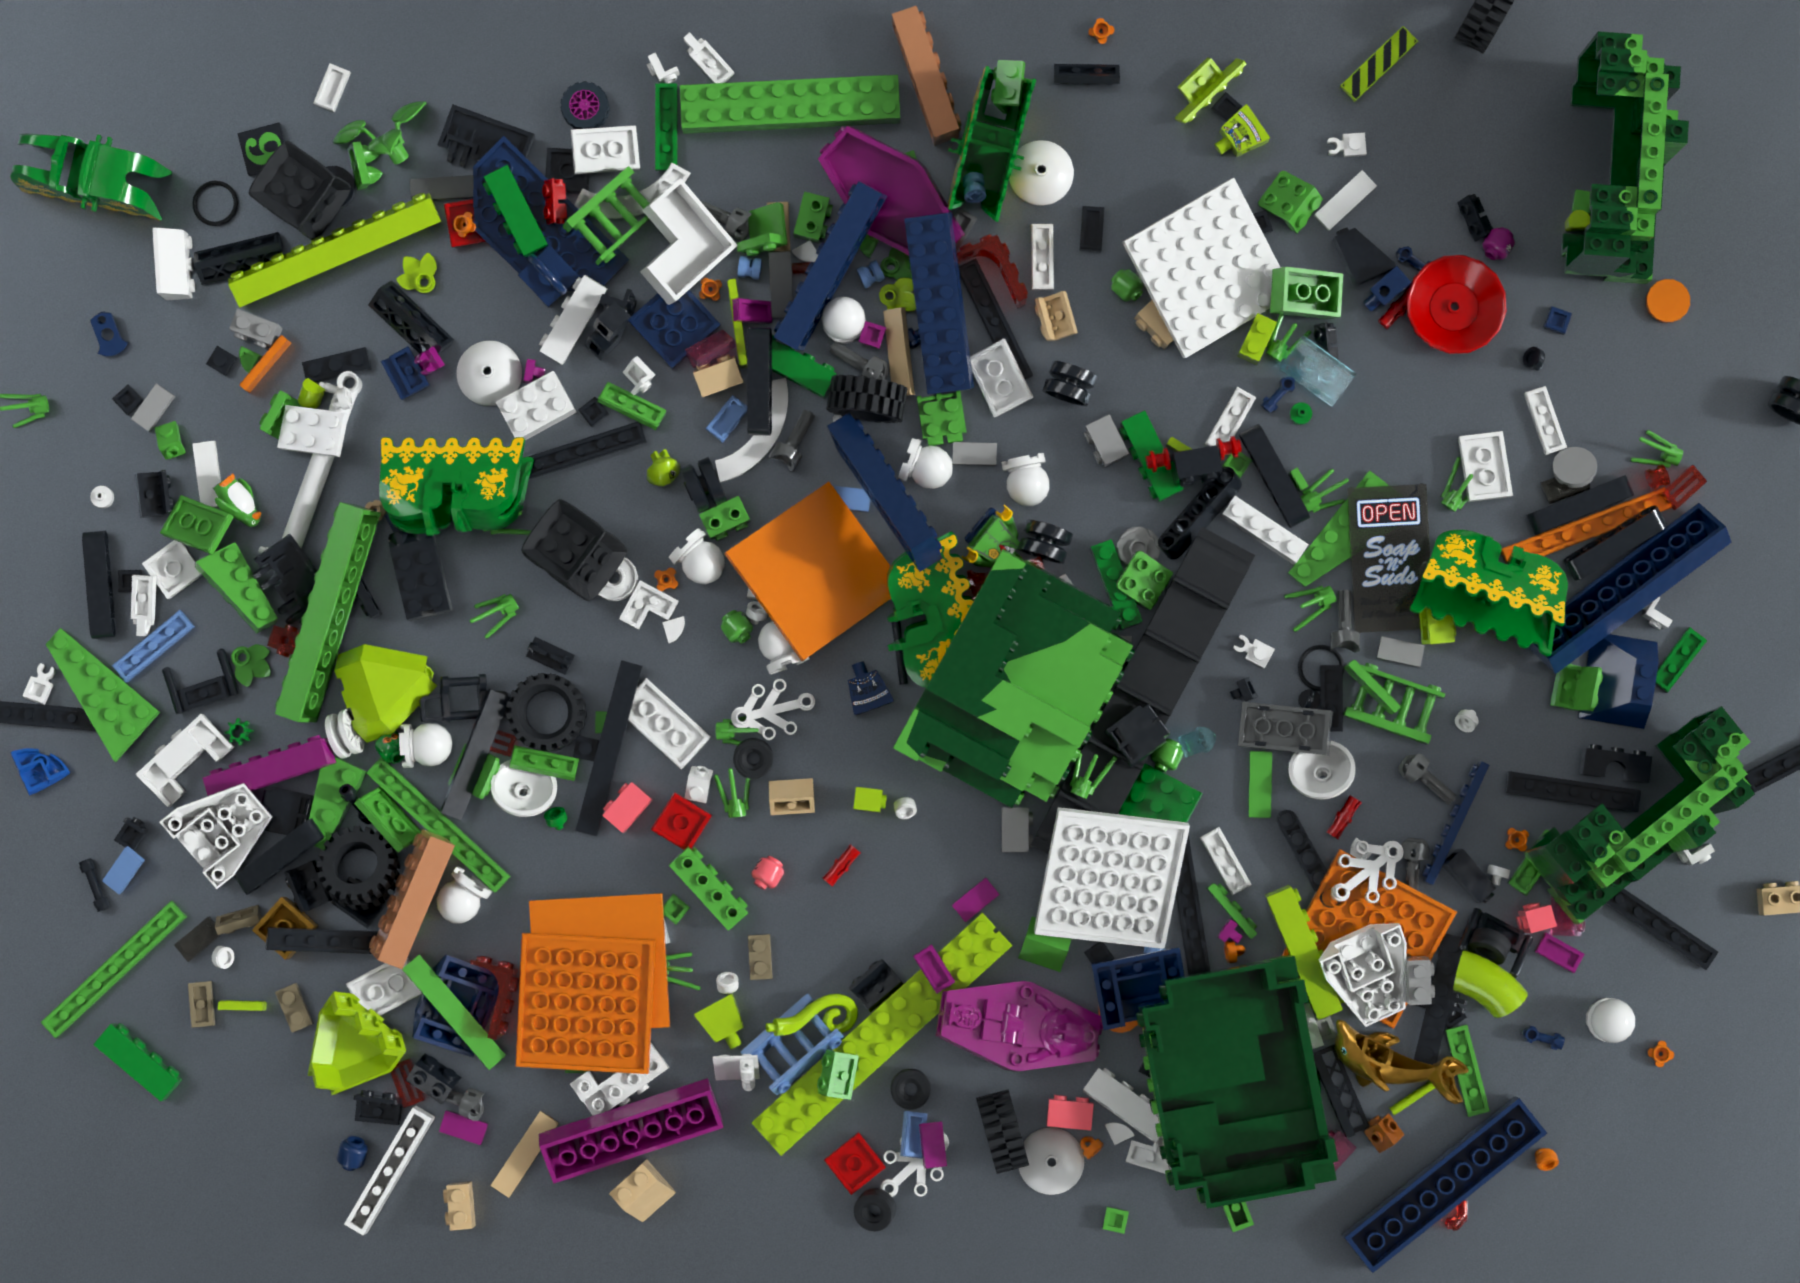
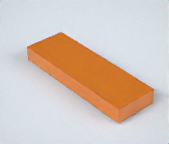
(265, 363)

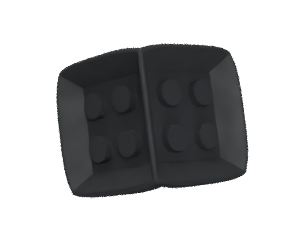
(299, 190)
(574, 549)

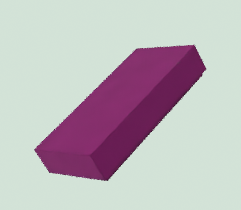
(752, 311)
(975, 899)
(1559, 952)
(934, 969)
(463, 1128)
(932, 1145)

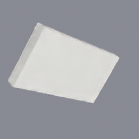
(666, 724)

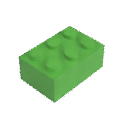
(1306, 293)

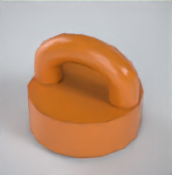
(1233, 951)
(1091, 1150)
(1546, 1159)

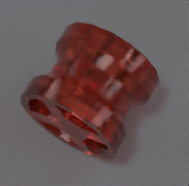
(1657, 477)

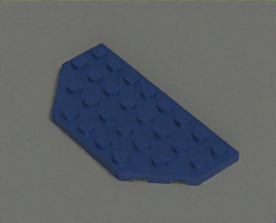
(570, 246)

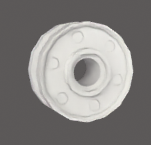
(626, 584)
(342, 735)

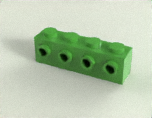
(708, 888)

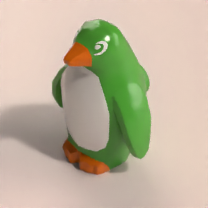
(237, 499)

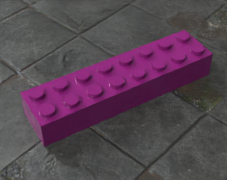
(630, 1130)

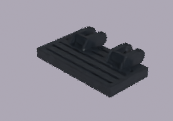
(479, 135)
(293, 569)

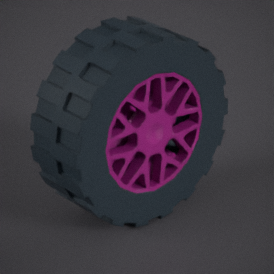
(585, 106)

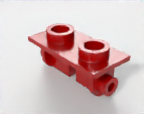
(553, 191)

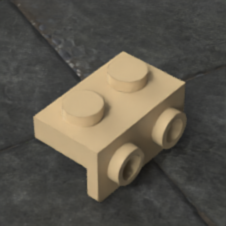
(1055, 316)

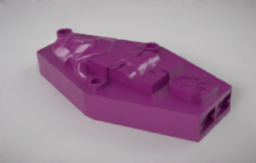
(899, 176)
(1019, 1026)

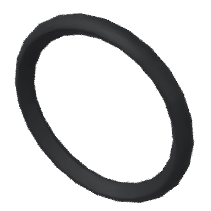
(217, 223)
(1303, 656)

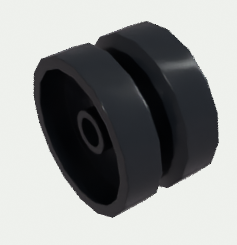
(1069, 383)
(1788, 400)
(703, 485)
(1046, 539)

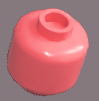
(767, 872)

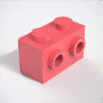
(626, 807)
(1535, 918)
(1070, 1113)

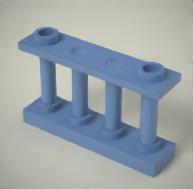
(768, 1039)

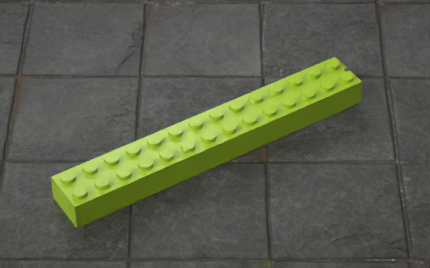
(882, 1033)

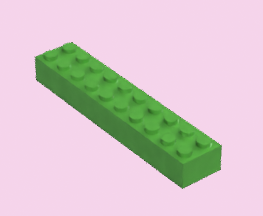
(790, 104)
(327, 612)

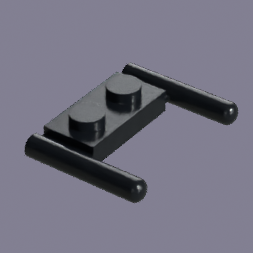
(203, 692)
(1519, 941)

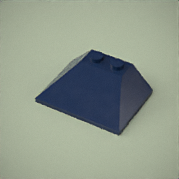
(1627, 681)
(1133, 983)
(476, 991)

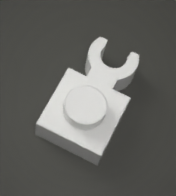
(1351, 145)
(1257, 652)
(39, 688)

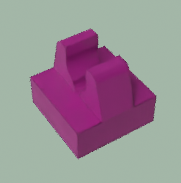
(872, 334)
(429, 361)
(532, 371)
(1229, 932)

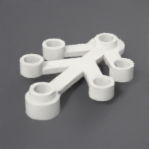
(769, 710)
(1370, 870)
(915, 1163)

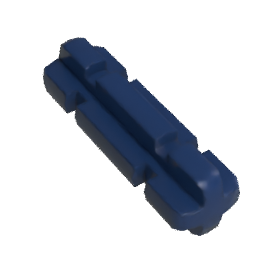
(991, 511)

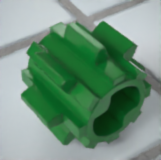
(243, 736)

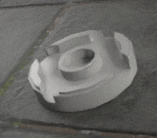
(1574, 467)
(1136, 540)

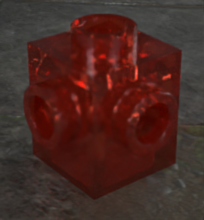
(278, 639)

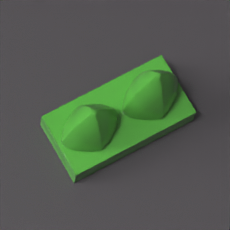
(363, 174)

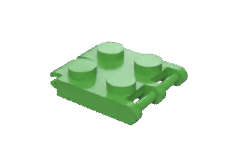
(942, 418)

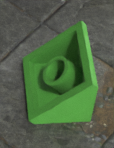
(1044, 950)

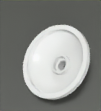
(1044, 187)
(504, 375)
(1308, 768)
(510, 782)
(1055, 1144)

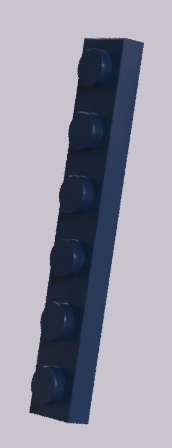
(1458, 815)

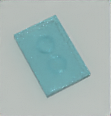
(1317, 371)

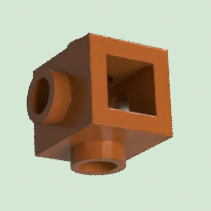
(1383, 1132)

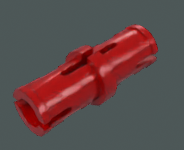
(1395, 311)
(1344, 817)
(841, 865)

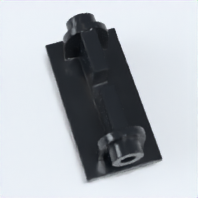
(1470, 209)
(1324, 336)
(549, 655)

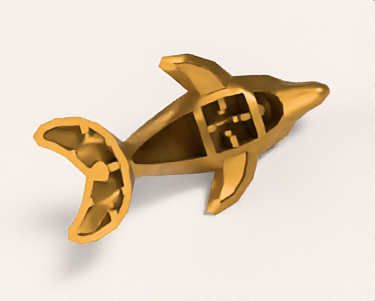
(1377, 1063)

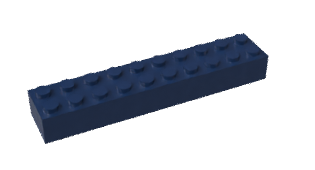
(1635, 583)
(1444, 1184)

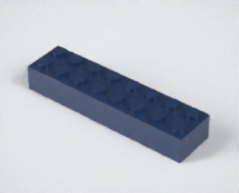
(830, 266)
(939, 303)
(886, 491)

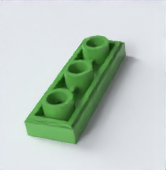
(1233, 909)

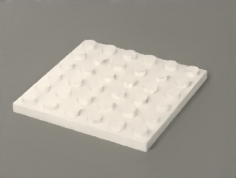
(1205, 267)
(1111, 878)

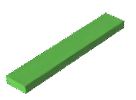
(453, 1012)

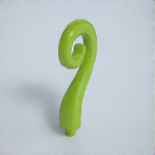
(792, 1024)

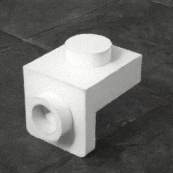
(656, 69)
(639, 375)
(1656, 618)
(698, 784)
(1699, 855)

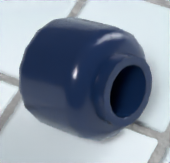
(352, 1153)

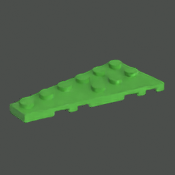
(1331, 544)
(109, 702)

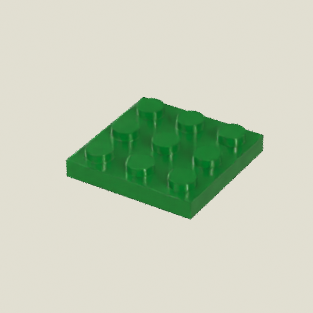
(1160, 797)

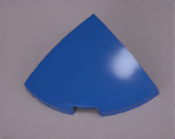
(38, 769)

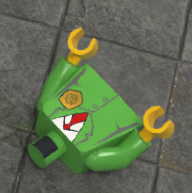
(992, 538)

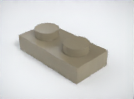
(238, 919)
(760, 957)
(201, 1004)
(294, 1007)

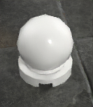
(843, 320)
(927, 465)
(1027, 480)
(700, 559)
(777, 649)
(426, 744)
(460, 899)
(1610, 1020)

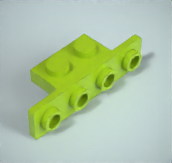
(1204, 84)

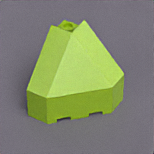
(382, 687)
(351, 1045)

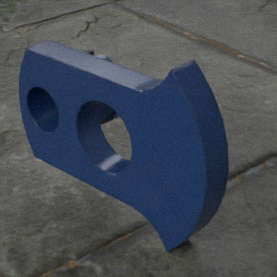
(112, 346)

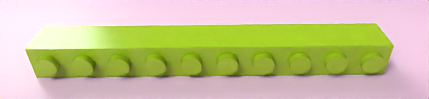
(334, 249)

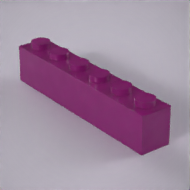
(273, 768)

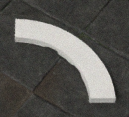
(671, 175)
(757, 446)

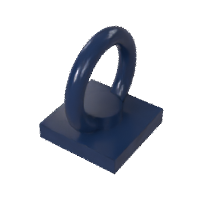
(548, 275)

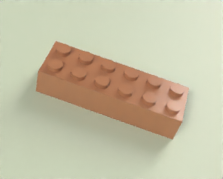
(925, 75)
(411, 898)

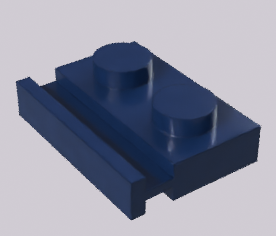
(404, 373)

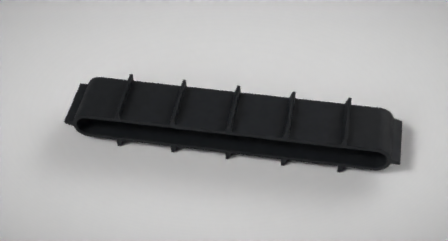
(1157, 669)

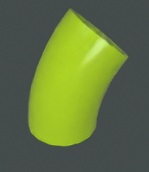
(1488, 985)

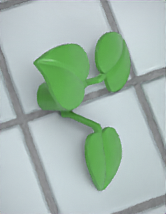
(388, 143)

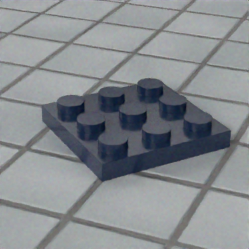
(674, 326)

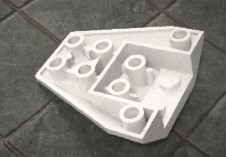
(219, 830)
(1369, 971)

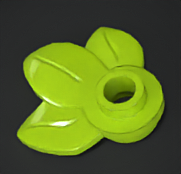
(416, 271)
(902, 293)

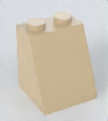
(642, 1192)

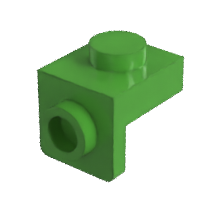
(169, 440)

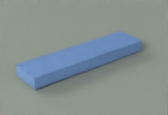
(153, 646)

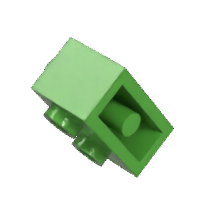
(812, 217)
(725, 518)

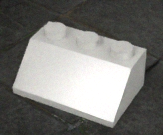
(173, 263)

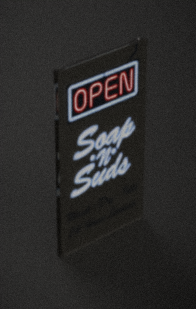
(1387, 554)

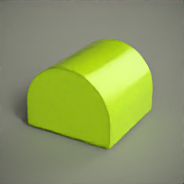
(1577, 221)
(310, 394)

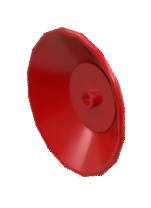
(1469, 286)

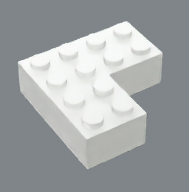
(694, 240)

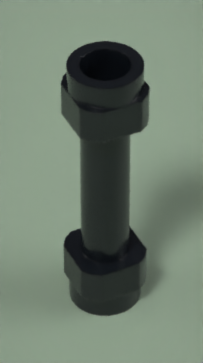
(348, 793)
(101, 903)

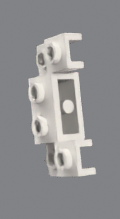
(174, 758)
(617, 1087)

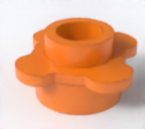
(1107, 30)
(459, 224)
(706, 284)
(670, 574)
(1521, 844)
(1660, 1047)

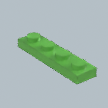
(1471, 1082)

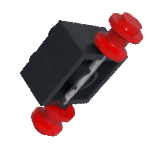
(1194, 464)

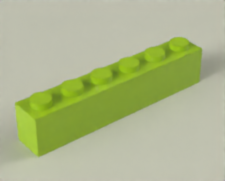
(1301, 944)

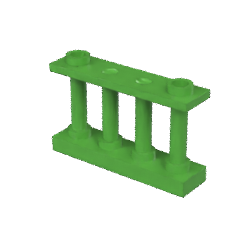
(593, 209)
(1398, 725)

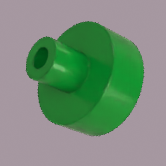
(1298, 418)
(555, 817)

